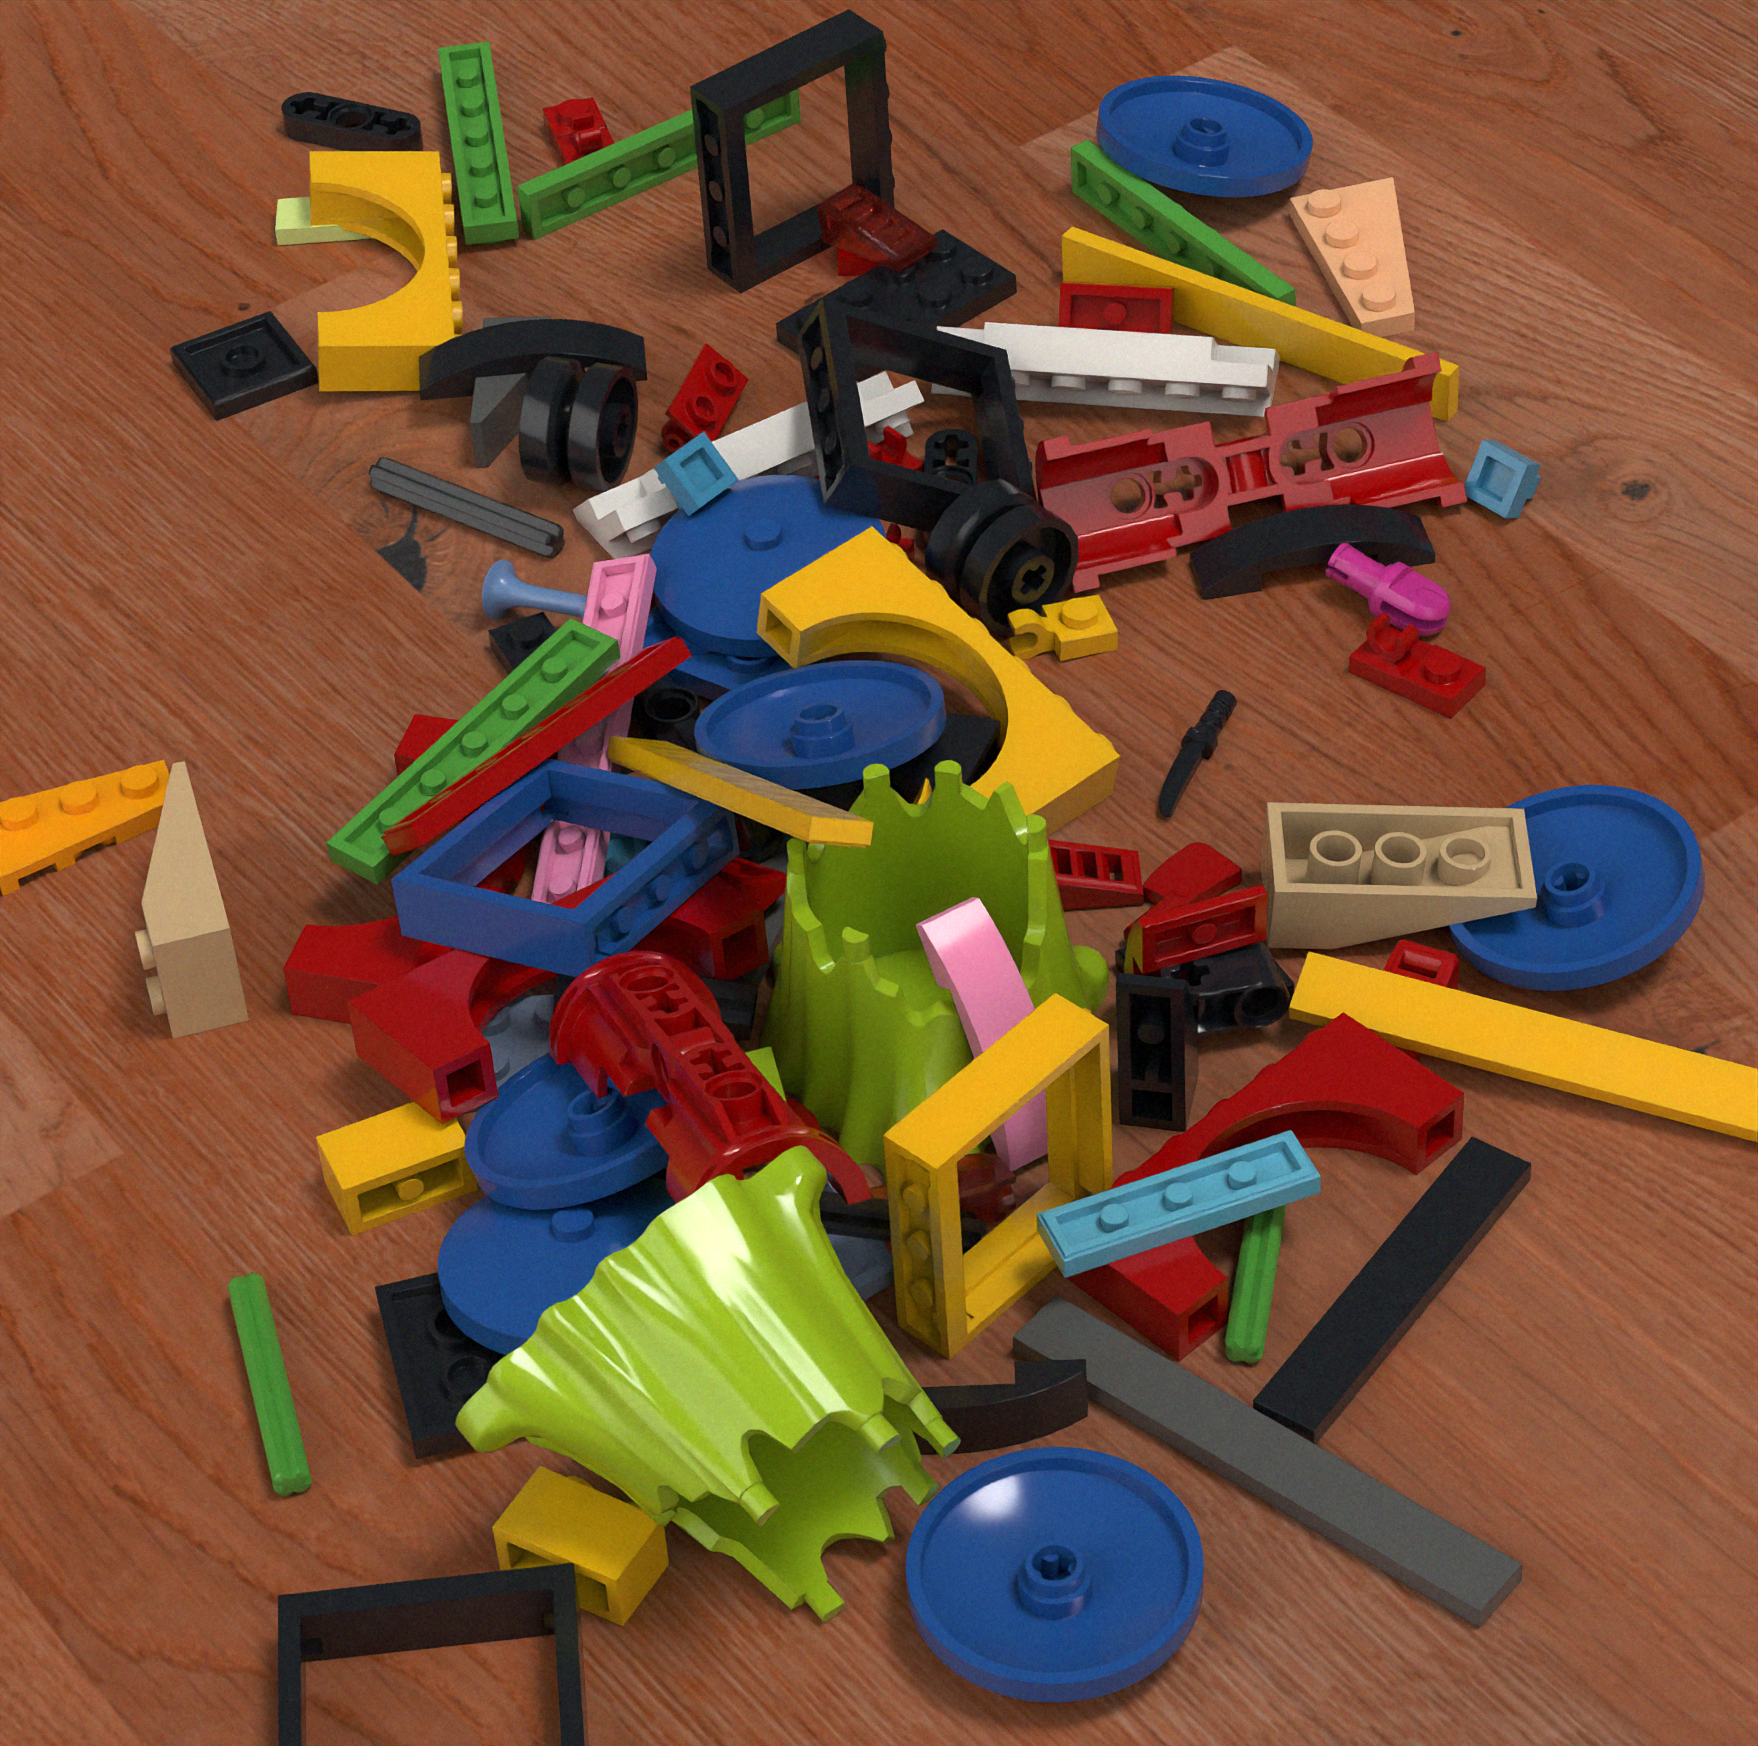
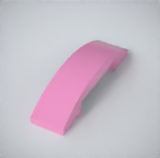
(990, 1000)

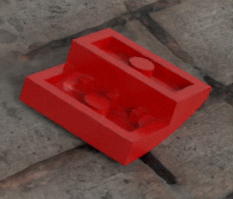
(1196, 931)

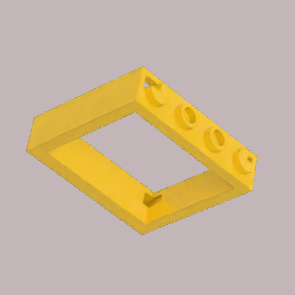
(956, 1296)

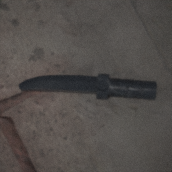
(1196, 744)

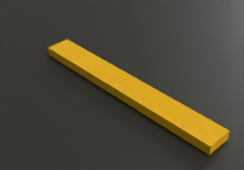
(1252, 318)
(741, 792)
(1532, 1045)

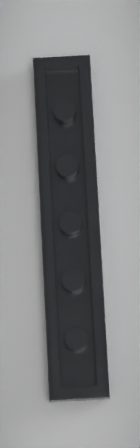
(1393, 1289)

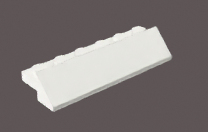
(1130, 369)
(634, 513)

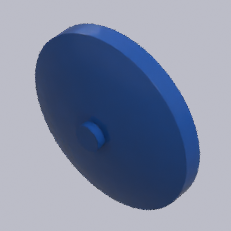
(1204, 136)
(736, 549)
(823, 722)
(1612, 891)
(559, 1144)
(514, 1263)
(1055, 1574)

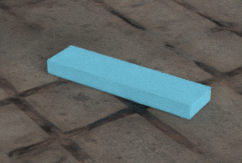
(1178, 1203)

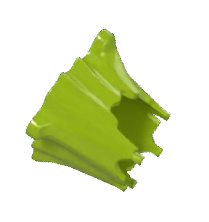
(854, 994)
(728, 1383)

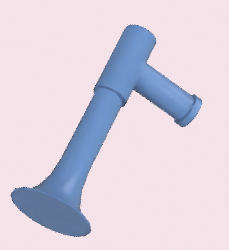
(505, 591)

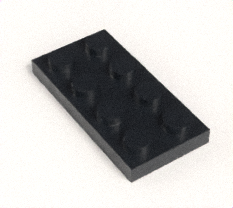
(934, 291)

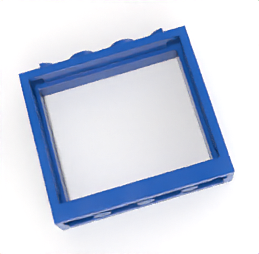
(687, 849)

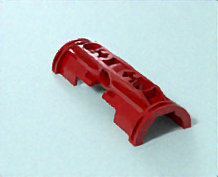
(1394, 468)
(660, 1028)

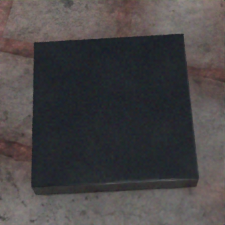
(243, 365)

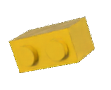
(394, 1166)
(611, 1542)

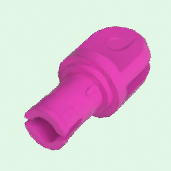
(1392, 590)

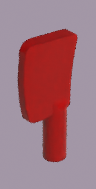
(1188, 878)

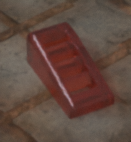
(869, 226)

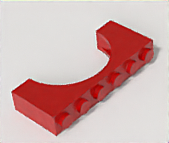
(348, 960)
(431, 1021)
(1332, 1092)

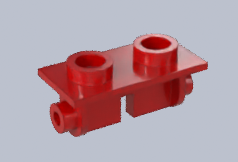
(703, 399)

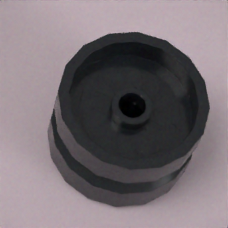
(578, 424)
(1001, 553)

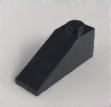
(1156, 1051)

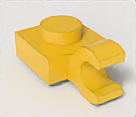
(1068, 627)

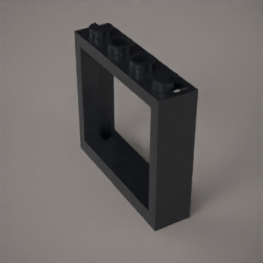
(721, 147)
(877, 489)
(433, 1616)

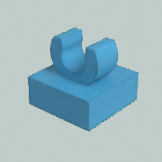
(695, 473)
(1502, 479)

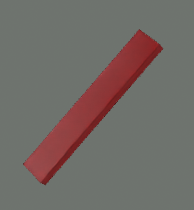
(534, 746)

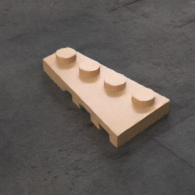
(1360, 252)

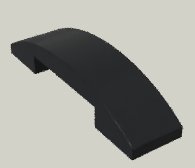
(518, 347)
(1306, 537)
(997, 1416)

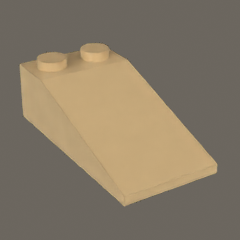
(1388, 870)
(187, 923)

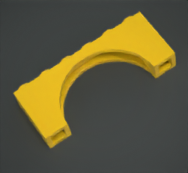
(382, 341)
(879, 601)

